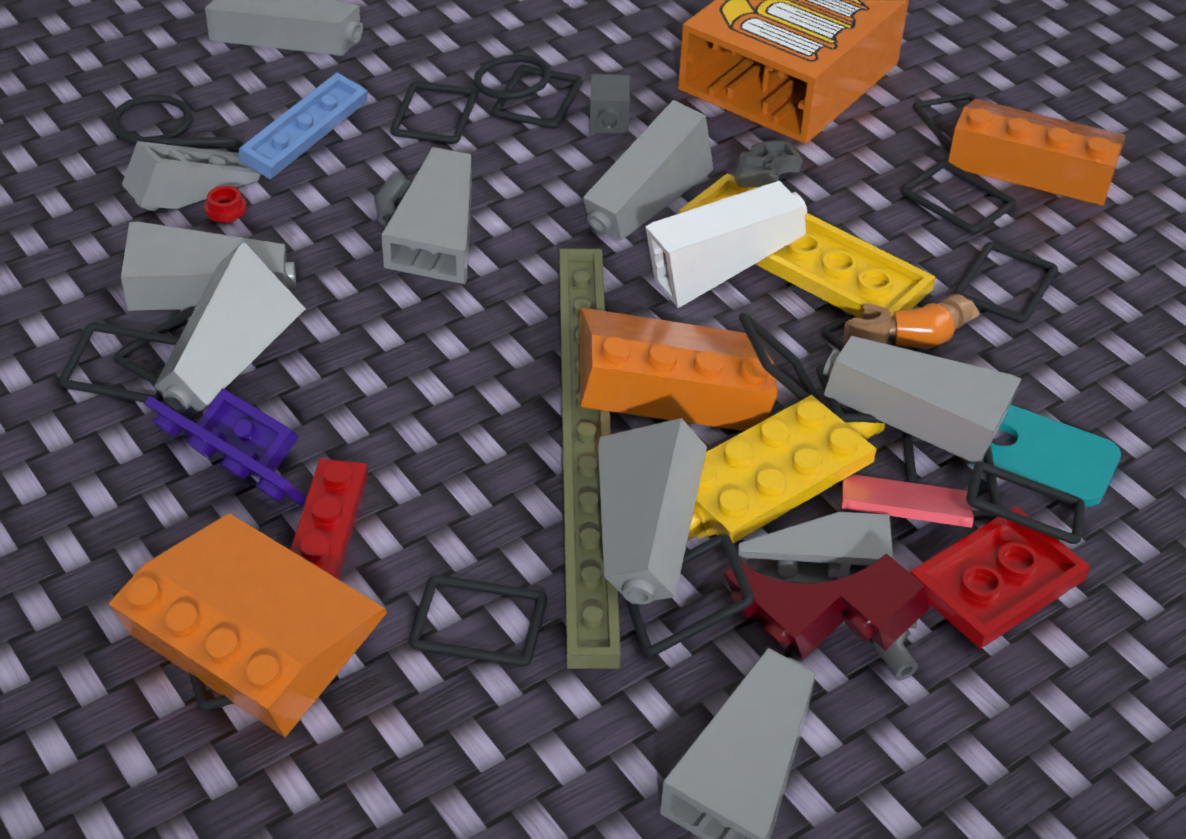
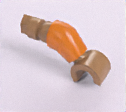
(913, 328)

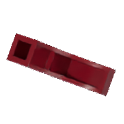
(874, 604)

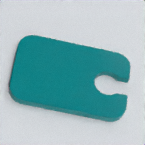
(1057, 455)

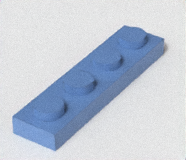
(302, 125)

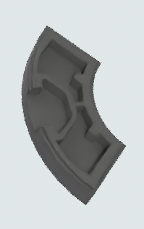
(766, 163)

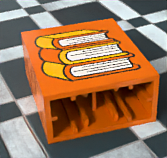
(790, 59)

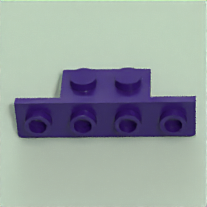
(239, 434)

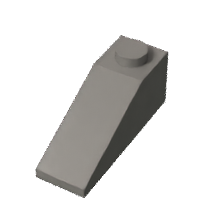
(181, 175)
(820, 548)

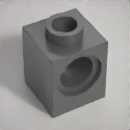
(609, 103)

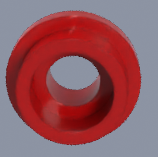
(225, 204)

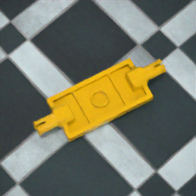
(777, 468)

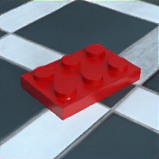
(998, 578)

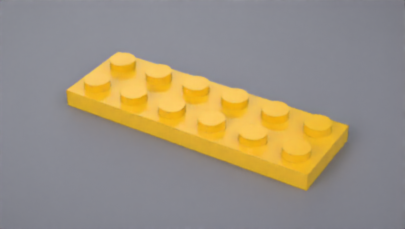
(836, 263)

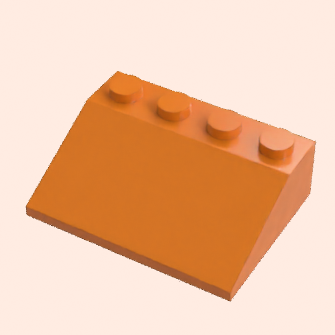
(1036, 151)
(672, 371)
(247, 619)

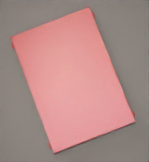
(906, 500)

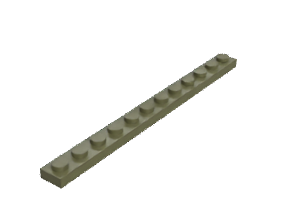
(589, 596)

